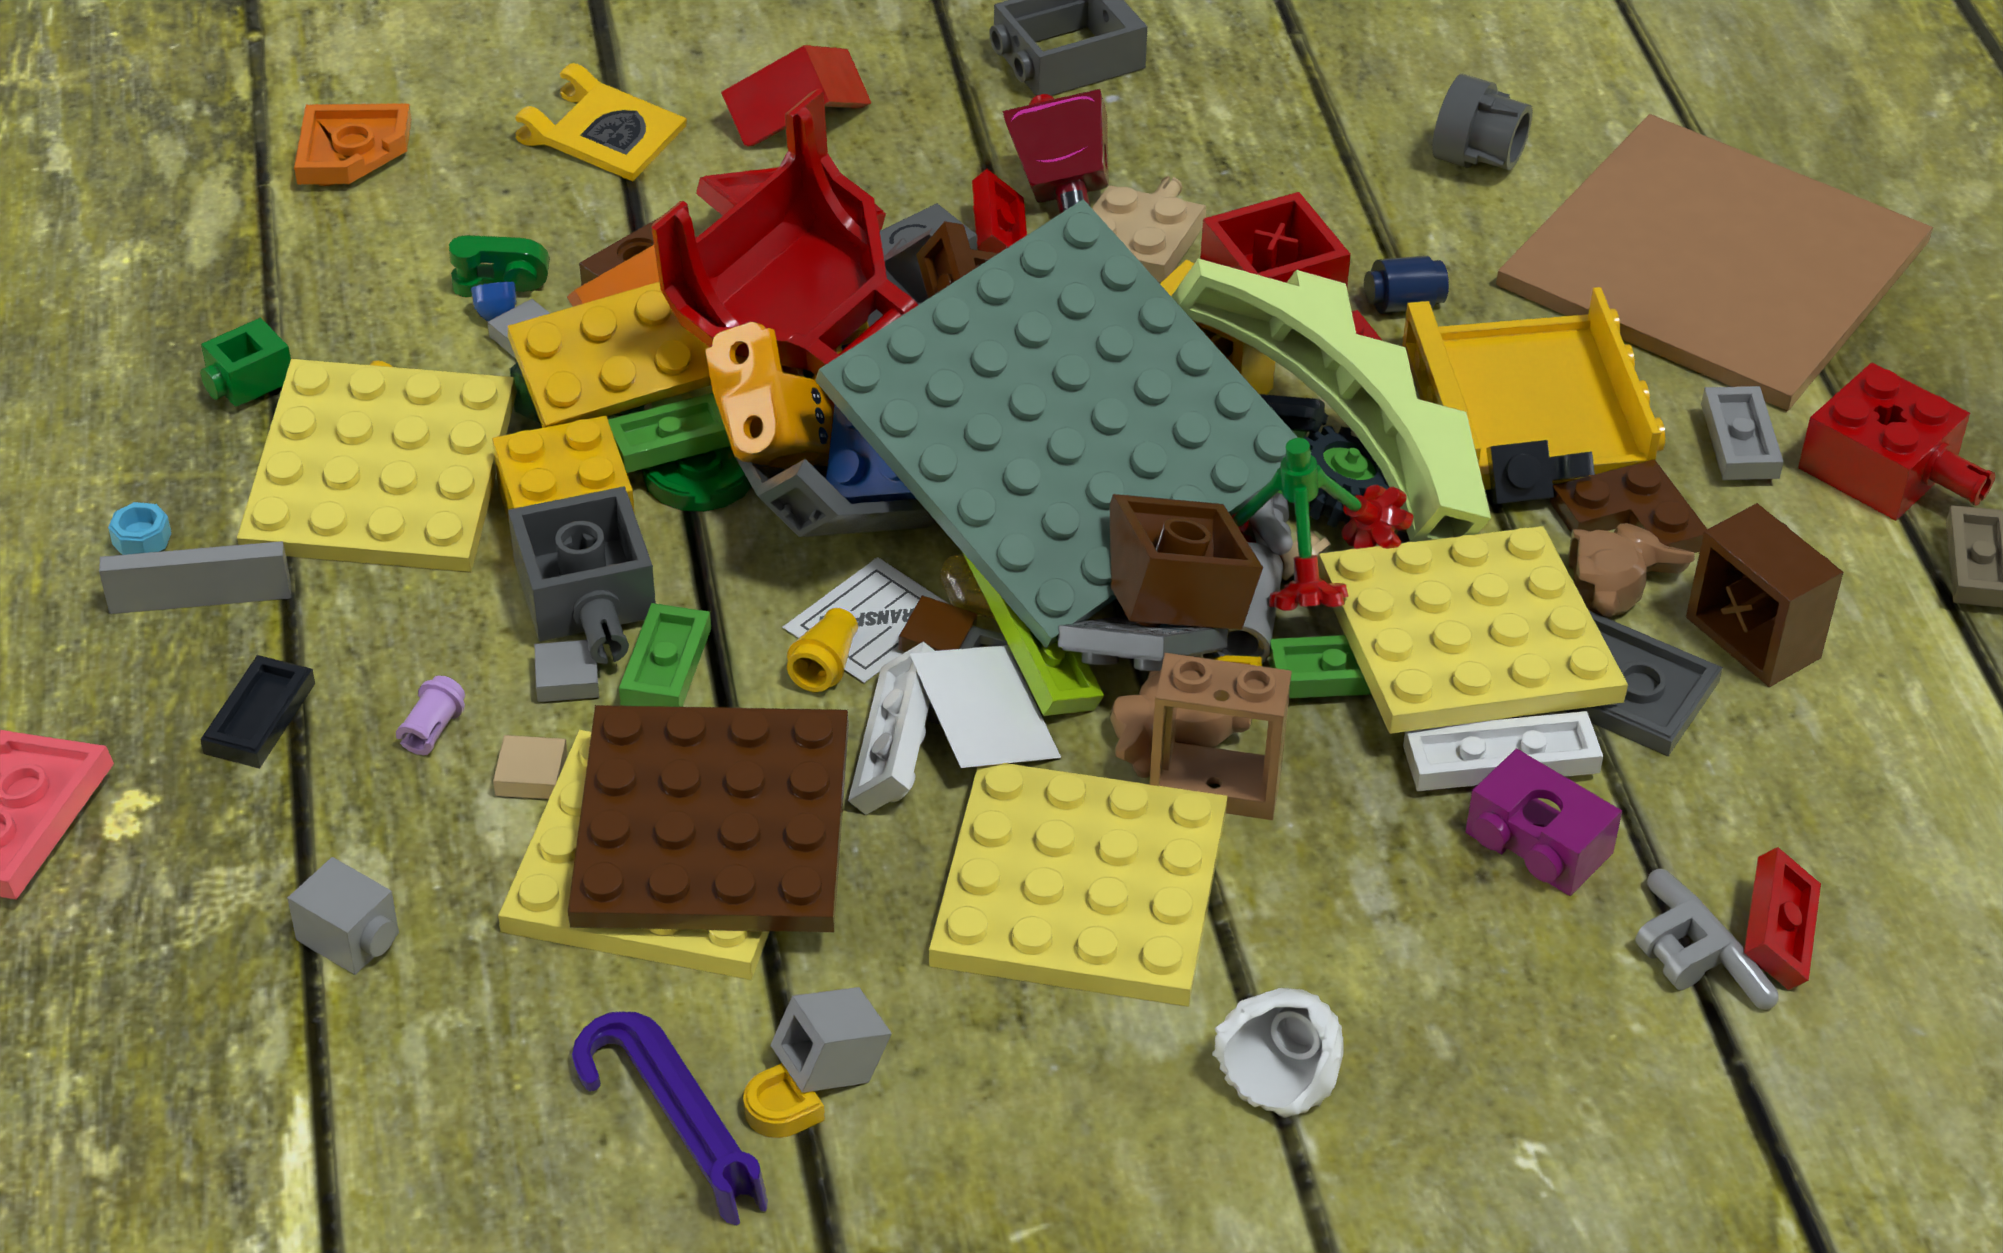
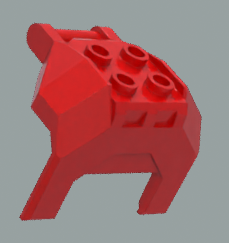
(787, 256)

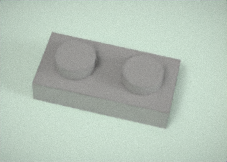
(1741, 433)

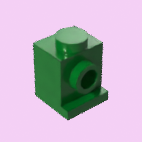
(245, 363)

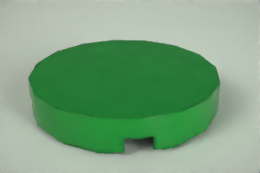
(698, 481)

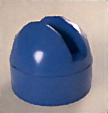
(494, 299)

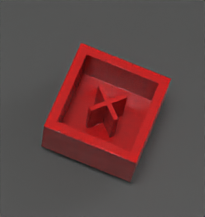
(1275, 241)

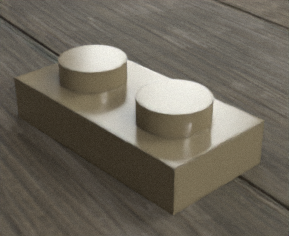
(1976, 555)

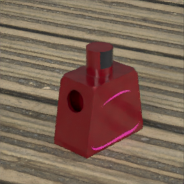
(1062, 146)

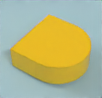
(777, 1105)

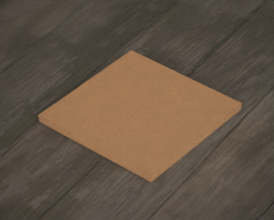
(1718, 258)

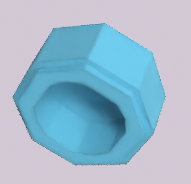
(139, 529)

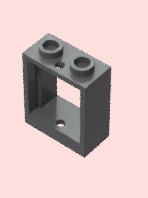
(1114, 51)

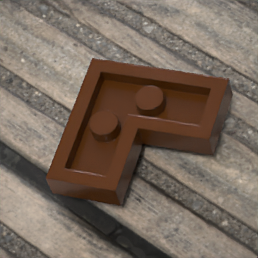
(1630, 495)

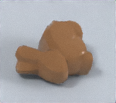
(1614, 566)
(1134, 718)

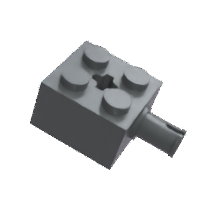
(583, 568)

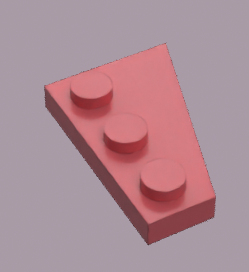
(40, 796)

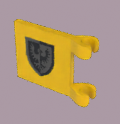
(603, 127)

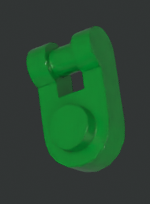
(512, 258)

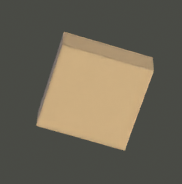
(529, 766)

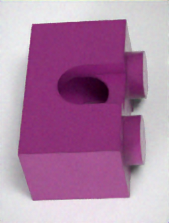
(1555, 845)

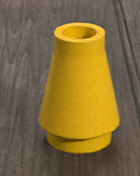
(821, 653)

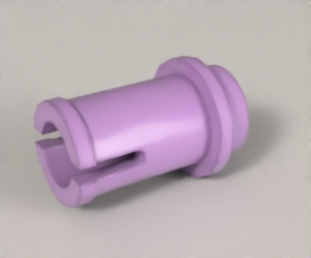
(437, 704)

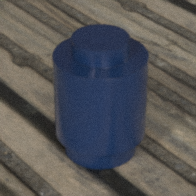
(1405, 280)

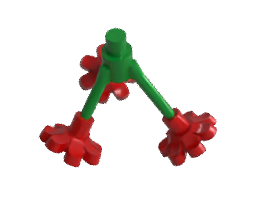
(1371, 523)

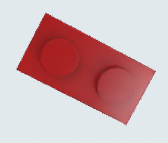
(997, 213)
(1782, 918)

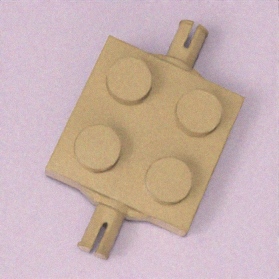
(1152, 225)

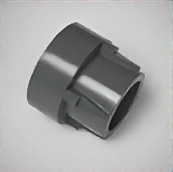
(1480, 125)

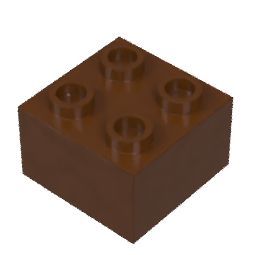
(1763, 594)

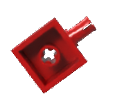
(1891, 444)

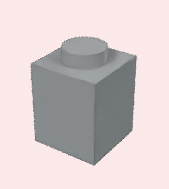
(344, 915)
(830, 1039)

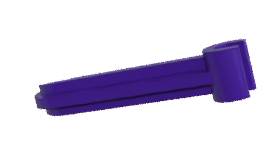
(681, 1099)

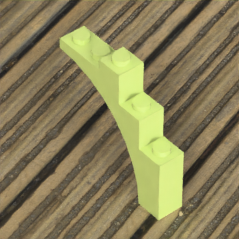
(1363, 379)

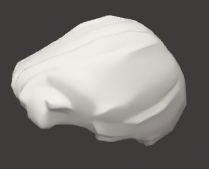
(1281, 1050)

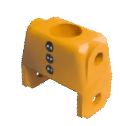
(768, 407)

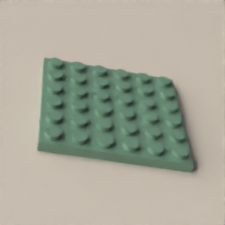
(1044, 395)

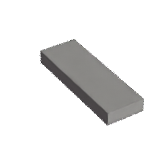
(195, 577)

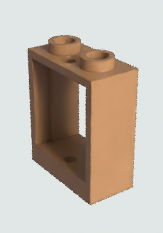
(1226, 689)

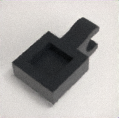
(1526, 471)

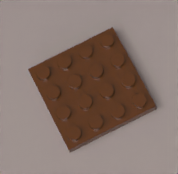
(711, 819)

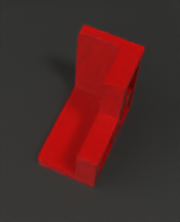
(765, 96)

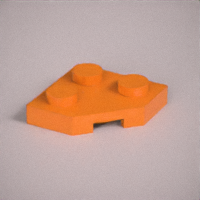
(349, 141)

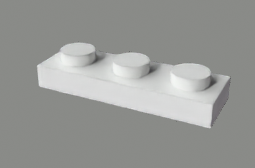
(891, 735)
(1471, 751)

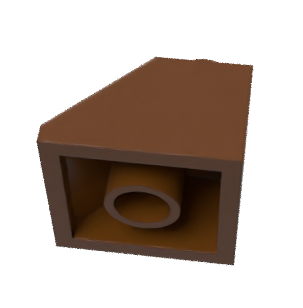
(1180, 563)

